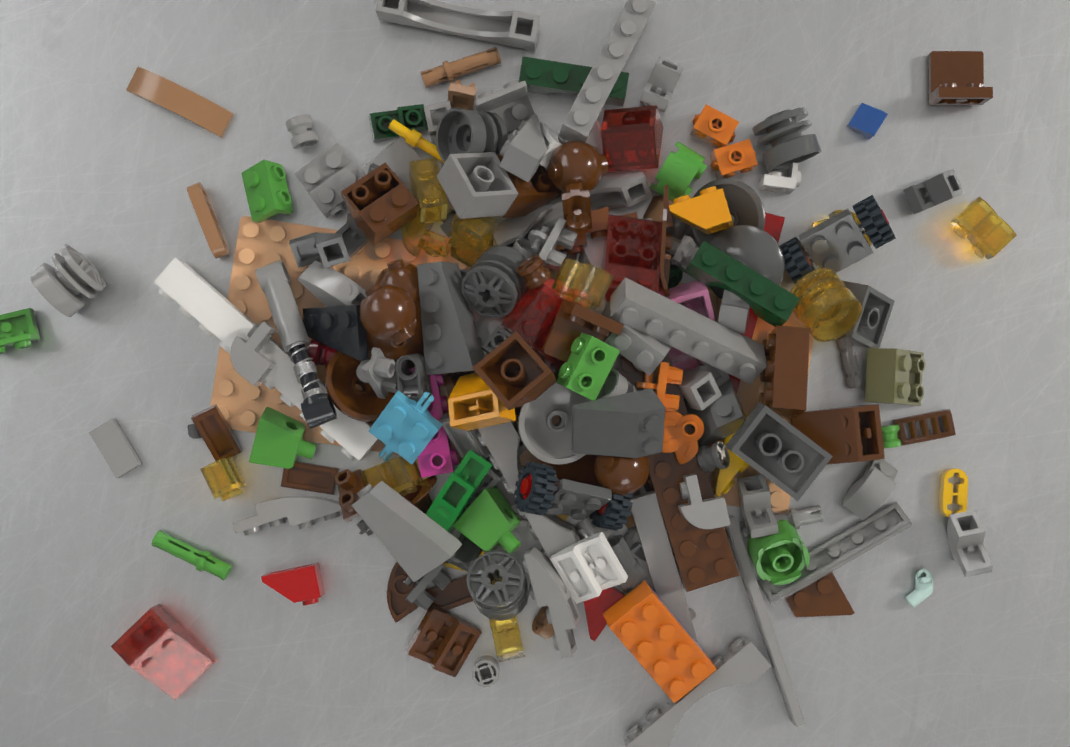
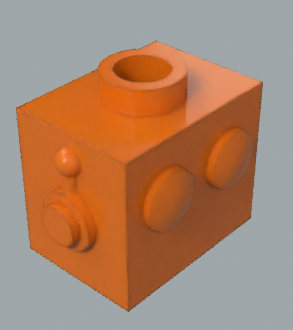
(711, 118)
(727, 167)

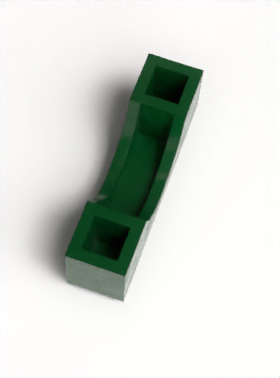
(554, 77)
(720, 270)

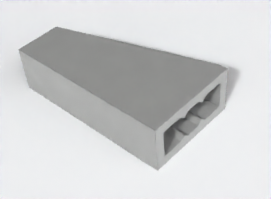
(405, 530)

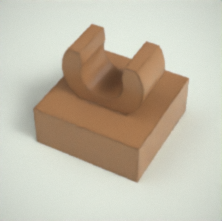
(462, 96)

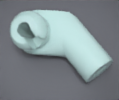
(923, 588)

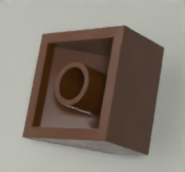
(515, 372)

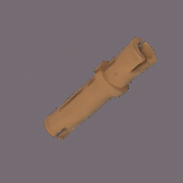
(460, 67)

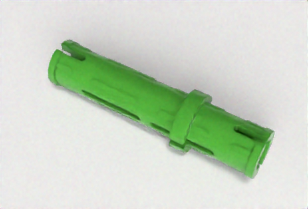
(192, 555)

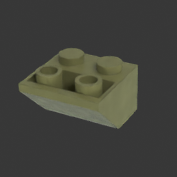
(894, 376)

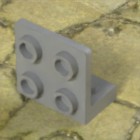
(509, 103)

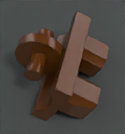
(577, 208)
(349, 485)

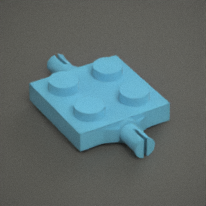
(405, 427)

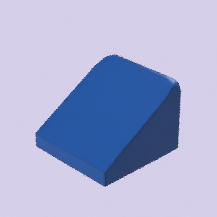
(867, 120)

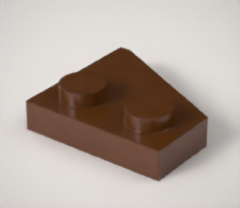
(820, 599)

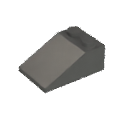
(619, 425)
(778, 451)

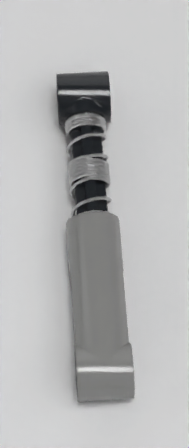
(276, 285)

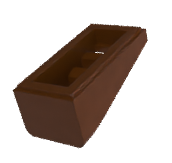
(946, 421)

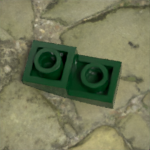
(409, 116)

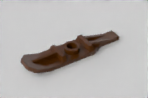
(665, 242)

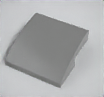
(397, 158)

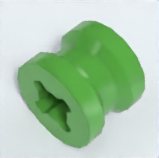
(890, 437)

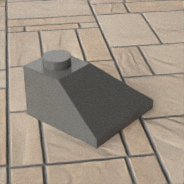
(874, 316)
(721, 417)

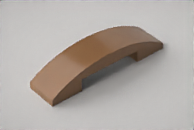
(180, 101)

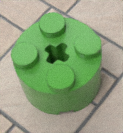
(679, 172)
(779, 555)

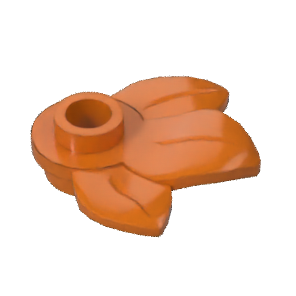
(678, 439)

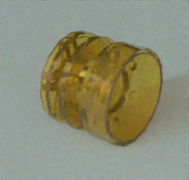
(826, 305)

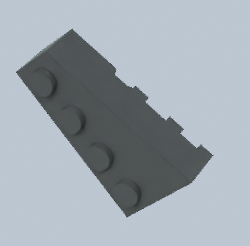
(446, 321)

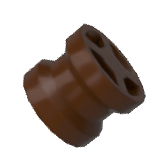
(533, 272)

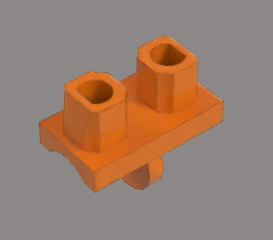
(665, 375)

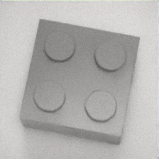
(477, 185)

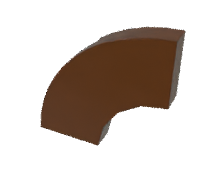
(396, 594)

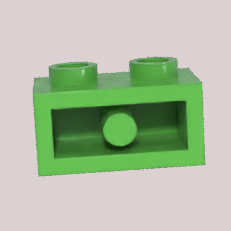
(587, 366)

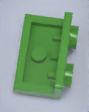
(266, 190)
(18, 329)

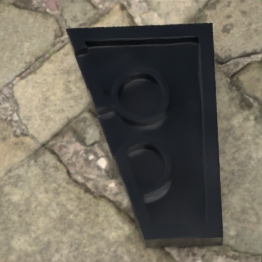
(338, 328)

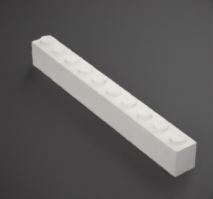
(226, 322)

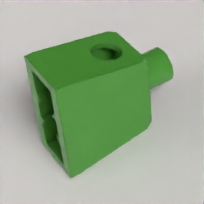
(280, 441)
(490, 522)

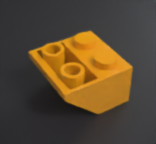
(705, 212)
(475, 405)

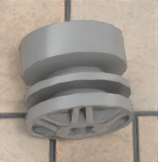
(62, 285)

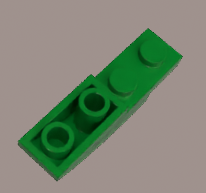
(459, 490)

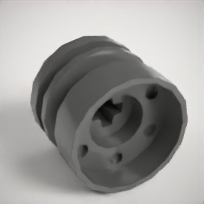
(470, 132)
(786, 139)
(492, 282)
(503, 598)

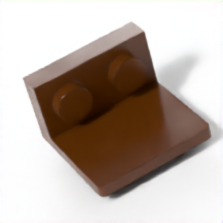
(957, 78)
(569, 324)

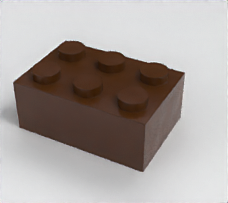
(786, 371)

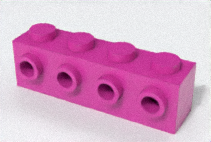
(437, 456)

